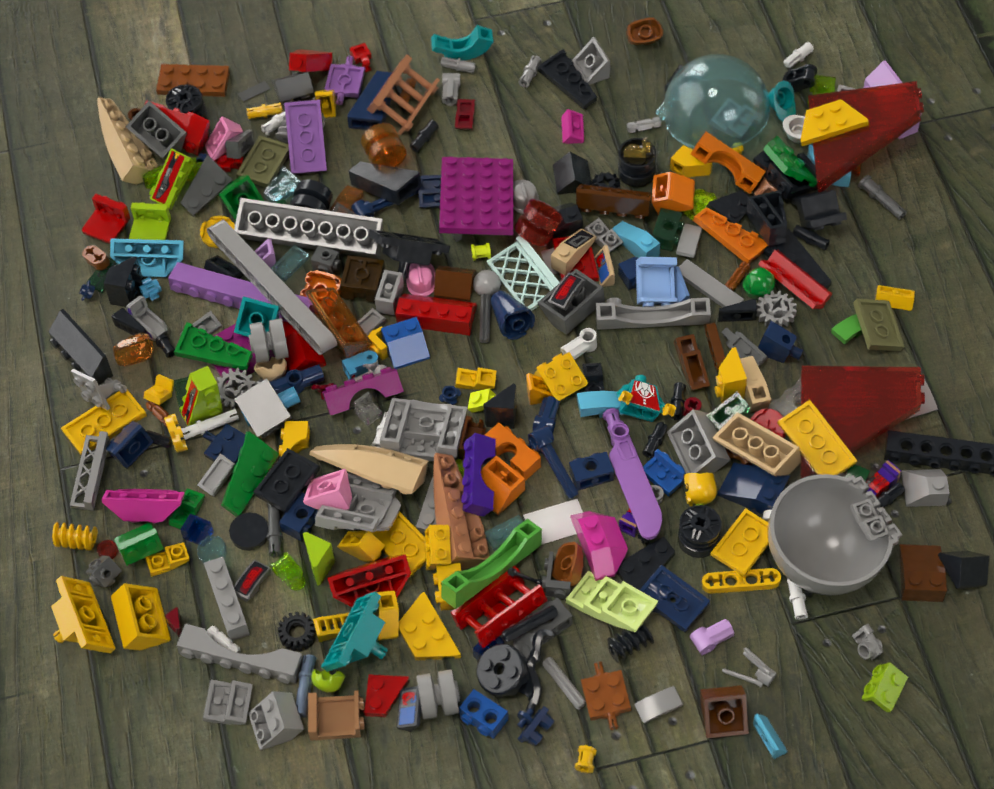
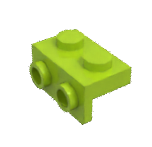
(885, 686)

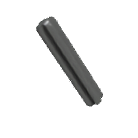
(485, 311)

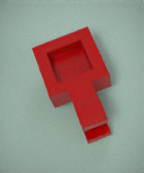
(361, 54)
(227, 164)

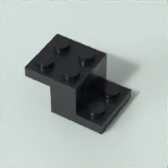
(818, 209)

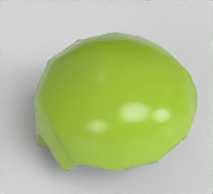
(327, 682)

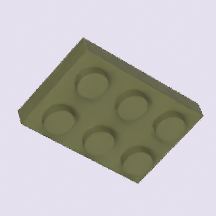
(264, 161)
(878, 325)

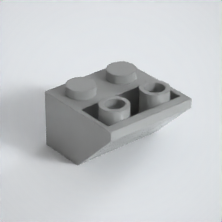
(275, 720)

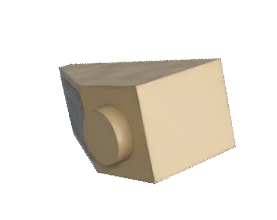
(571, 251)

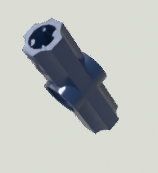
(304, 378)
(546, 415)

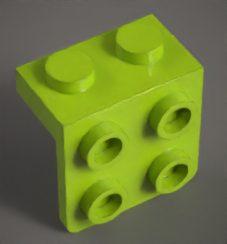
(150, 221)

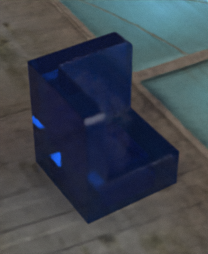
(196, 529)

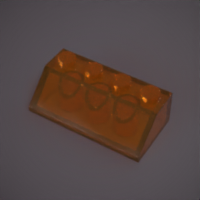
(339, 321)

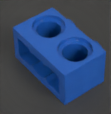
(486, 711)

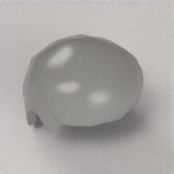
(486, 282)

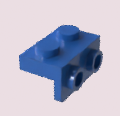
(664, 472)

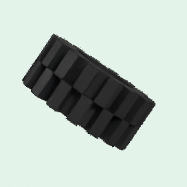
(298, 642)

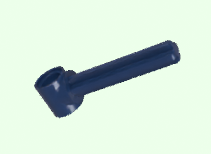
(367, 209)
(542, 440)

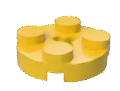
(175, 433)

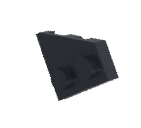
(731, 206)

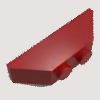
(376, 576)

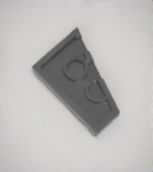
(205, 187)

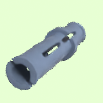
(305, 683)

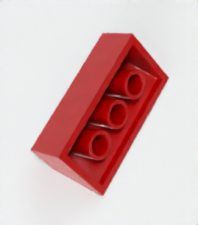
(437, 313)

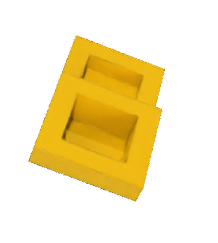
(475, 380)

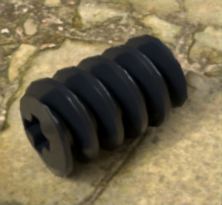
(628, 640)

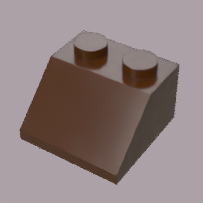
(724, 711)

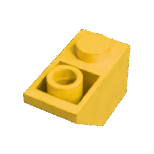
(687, 165)
(388, 612)

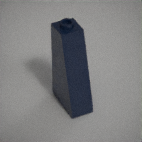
(359, 116)

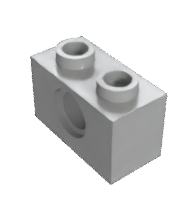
(389, 292)

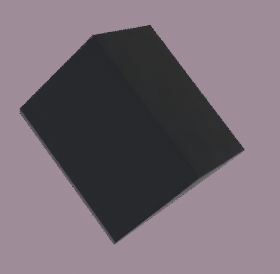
(570, 173)
(502, 408)
(966, 568)

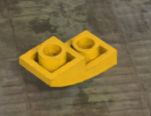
(168, 560)

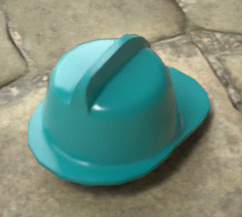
(783, 100)

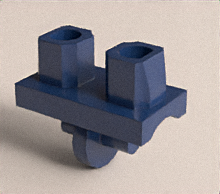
(540, 718)

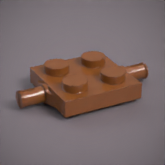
(606, 695)

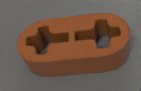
(94, 259)

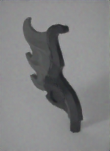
(530, 645)

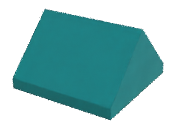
(253, 312)

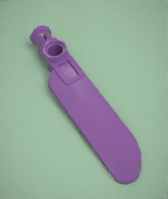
(632, 477)

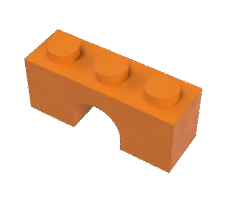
(525, 461)

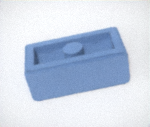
(680, 287)

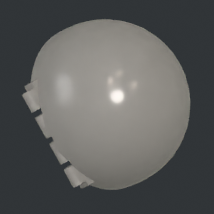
(819, 538)

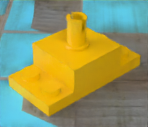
(80, 616)

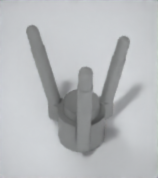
(764, 673)

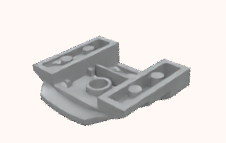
(423, 428)
(370, 509)

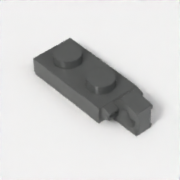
(744, 346)

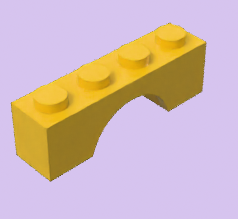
(294, 436)

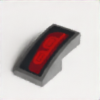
(566, 290)
(250, 579)

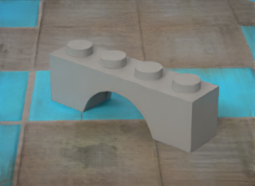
(226, 599)

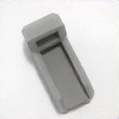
(149, 320)

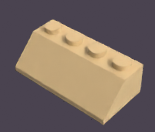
(759, 445)

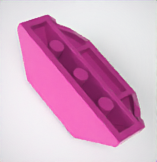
(142, 504)
(600, 542)

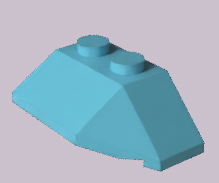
(154, 256)

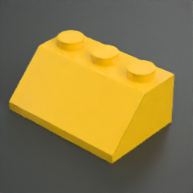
(140, 617)

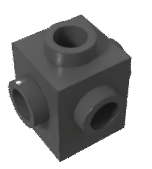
(325, 260)
(102, 572)

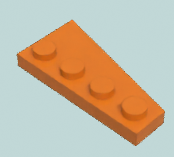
(731, 235)

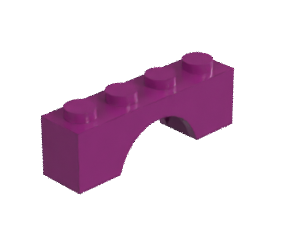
(338, 398)

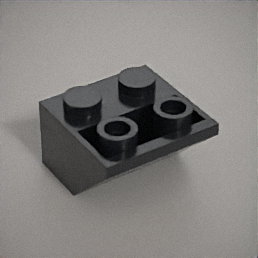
(123, 282)

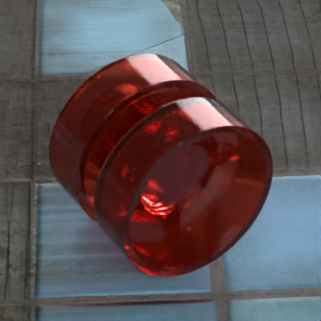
(538, 222)

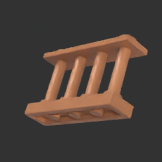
(387, 91)

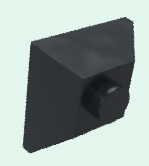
(571, 221)

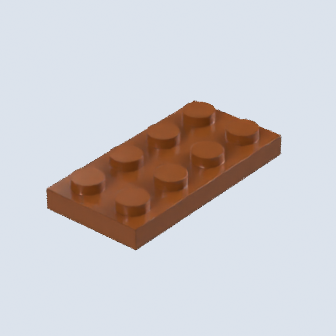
(209, 79)

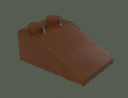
(922, 573)

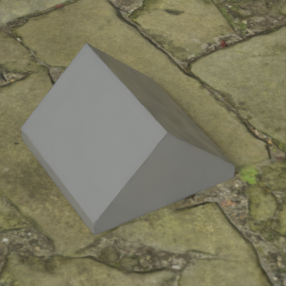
(592, 62)

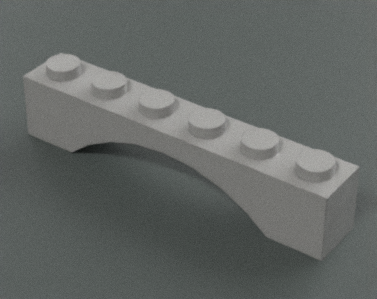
(688, 312)
(280, 664)

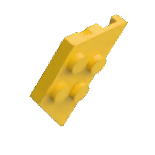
(830, 121)
(426, 632)

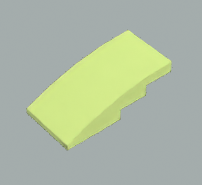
(611, 602)

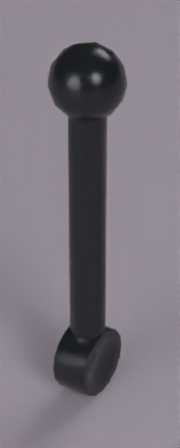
(512, 572)

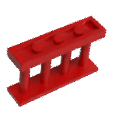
(490, 596)

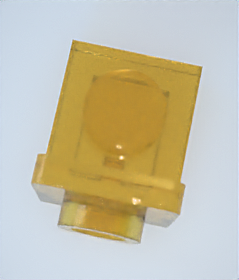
(634, 151)

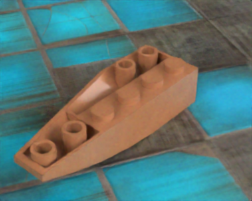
(466, 529)

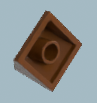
(454, 283)

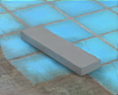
(708, 285)

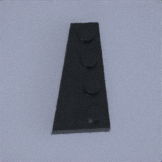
(799, 255)

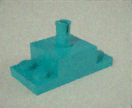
(357, 635)

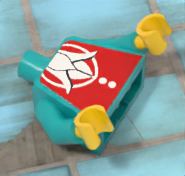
(642, 400)

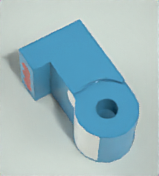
(360, 364)

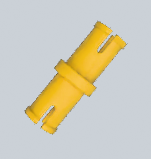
(264, 110)

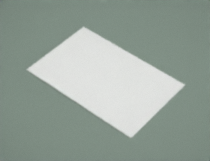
(555, 520)

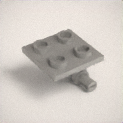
(97, 393)

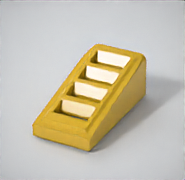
(327, 621)

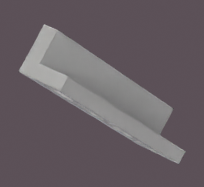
(94, 472)

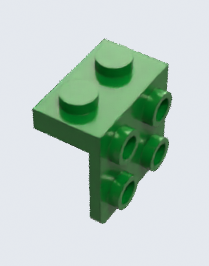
(138, 543)

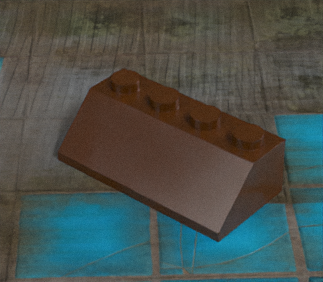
(613, 200)

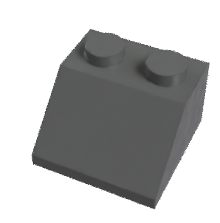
(293, 86)

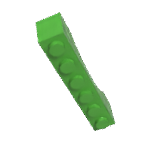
(465, 584)

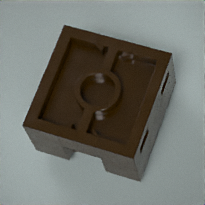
(361, 278)

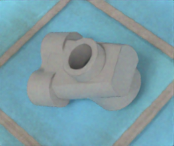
(868, 645)

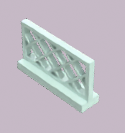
(535, 263)

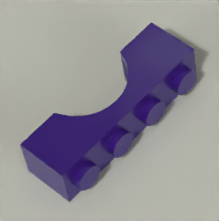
(476, 495)

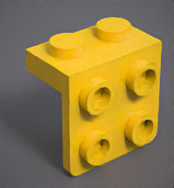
(561, 376)

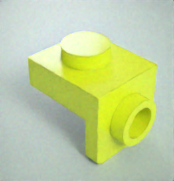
(478, 398)

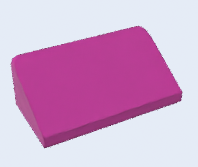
(572, 127)

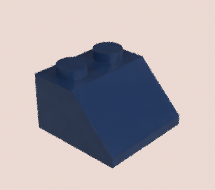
(129, 444)

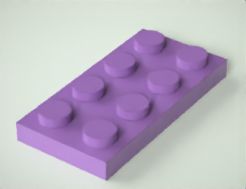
(305, 137)

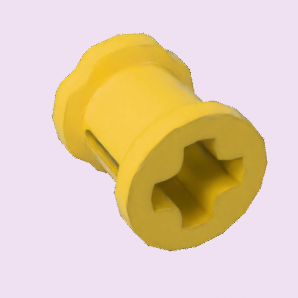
(585, 759)

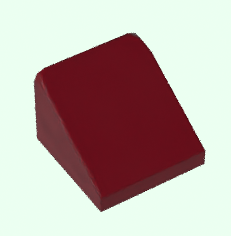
(174, 621)

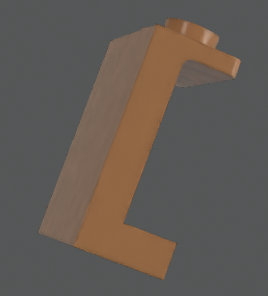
(335, 716)

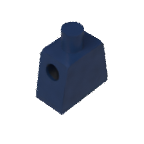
(778, 343)

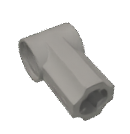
(450, 88)

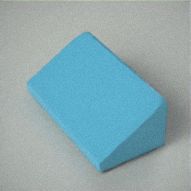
(769, 736)

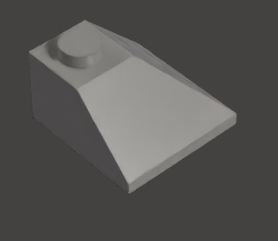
(925, 487)

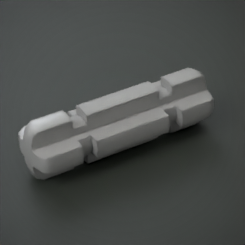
(644, 124)

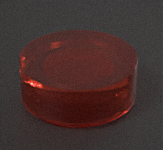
(107, 548)

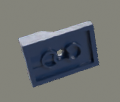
(688, 604)

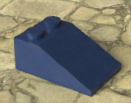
(752, 487)

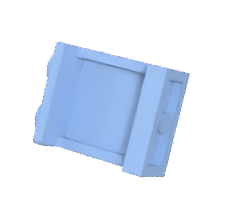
(655, 281)

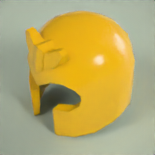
(701, 488)

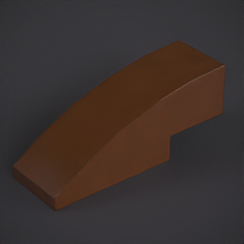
(691, 362)

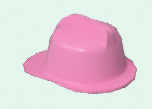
(421, 279)

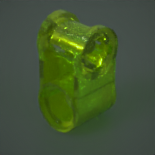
(287, 569)

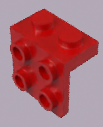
(107, 219)

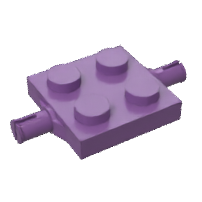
(345, 80)

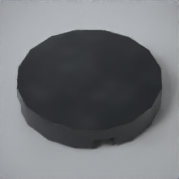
(248, 531)

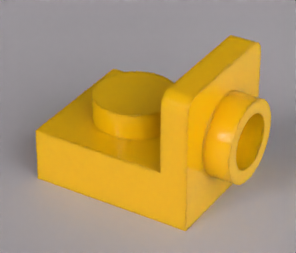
(160, 391)

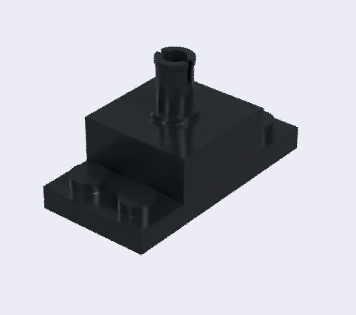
(408, 248)

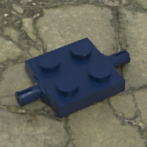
(227, 443)

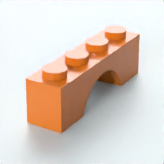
(744, 171)

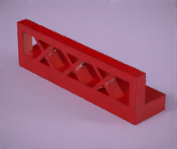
(796, 280)

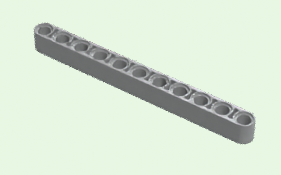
(272, 287)

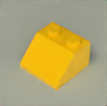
(730, 377)

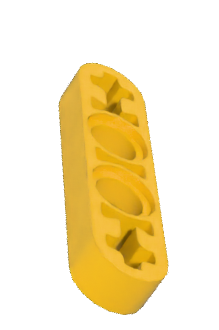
(741, 584)

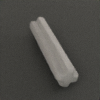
(564, 683)

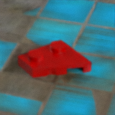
(382, 693)

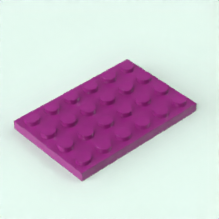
(476, 196)

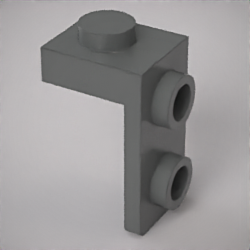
(554, 588)

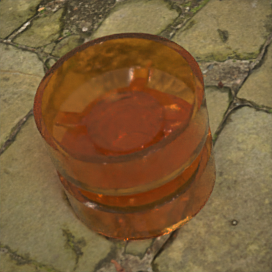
(383, 145)

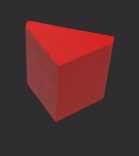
(301, 353)

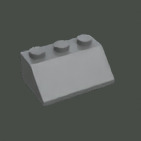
(695, 444)

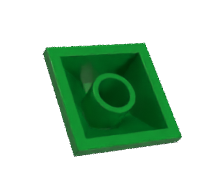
(239, 188)

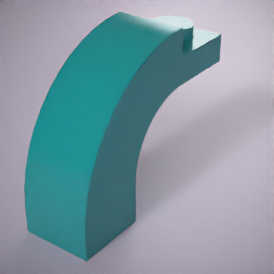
(465, 48)

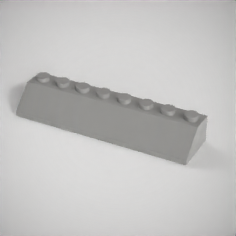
(307, 227)

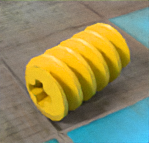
(74, 538)

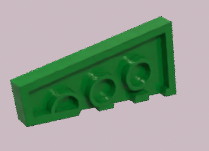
(203, 347)
(251, 468)

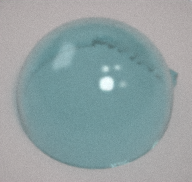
(717, 97)

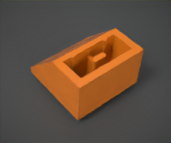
(673, 192)
(504, 482)

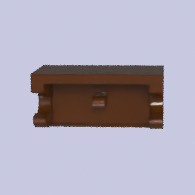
(468, 430)

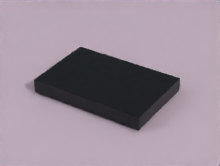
(286, 480)

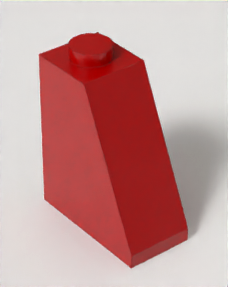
(310, 60)

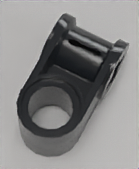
(801, 77)

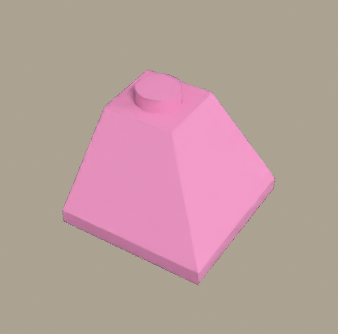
(222, 132)
(329, 490)

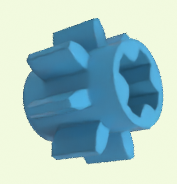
(150, 288)

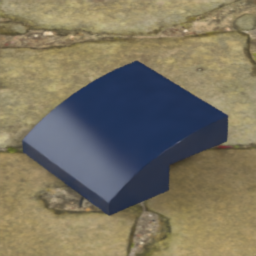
(430, 191)

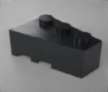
(768, 216)

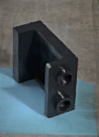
(788, 185)

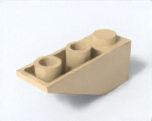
(756, 390)

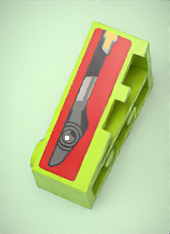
(171, 178)
(202, 397)

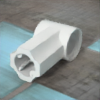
(579, 345)

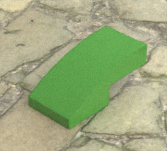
(847, 329)

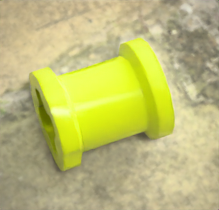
(480, 251)

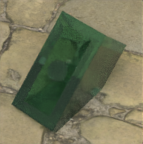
(728, 409)

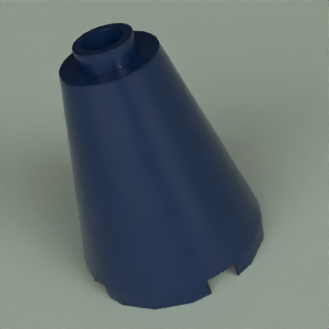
(511, 315)

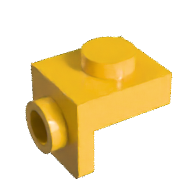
(377, 343)

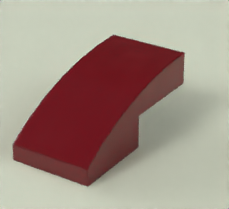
(465, 114)

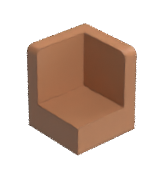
(763, 187)

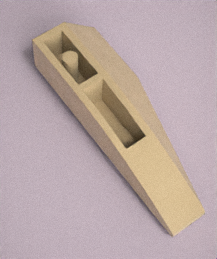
(127, 152)
(376, 464)

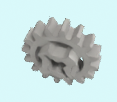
(776, 309)
(228, 391)

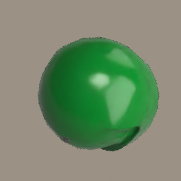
(758, 283)

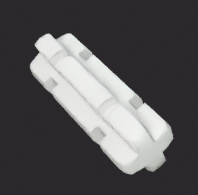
(222, 639)

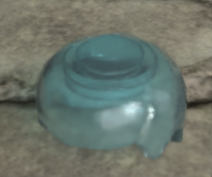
(211, 548)

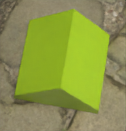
(320, 556)

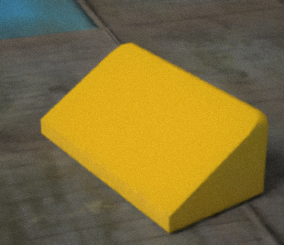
(897, 297)

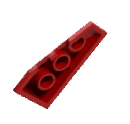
(195, 126)

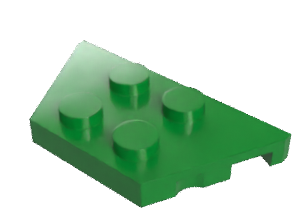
(787, 162)

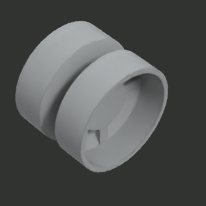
(264, 341)
(443, 694)

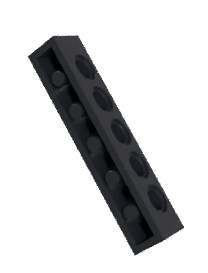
(936, 448)

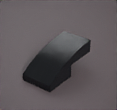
(594, 377)

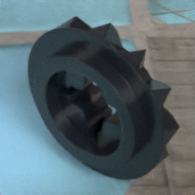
(614, 182)

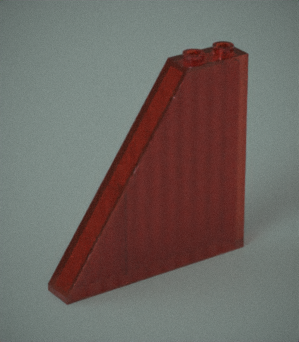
(890, 113)
(861, 400)

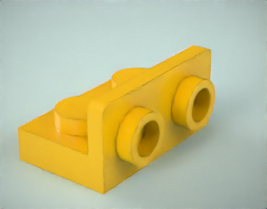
(437, 546)

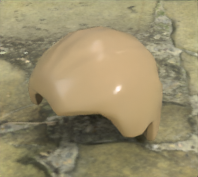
(272, 369)

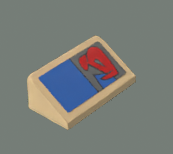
(605, 267)

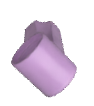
(707, 638)

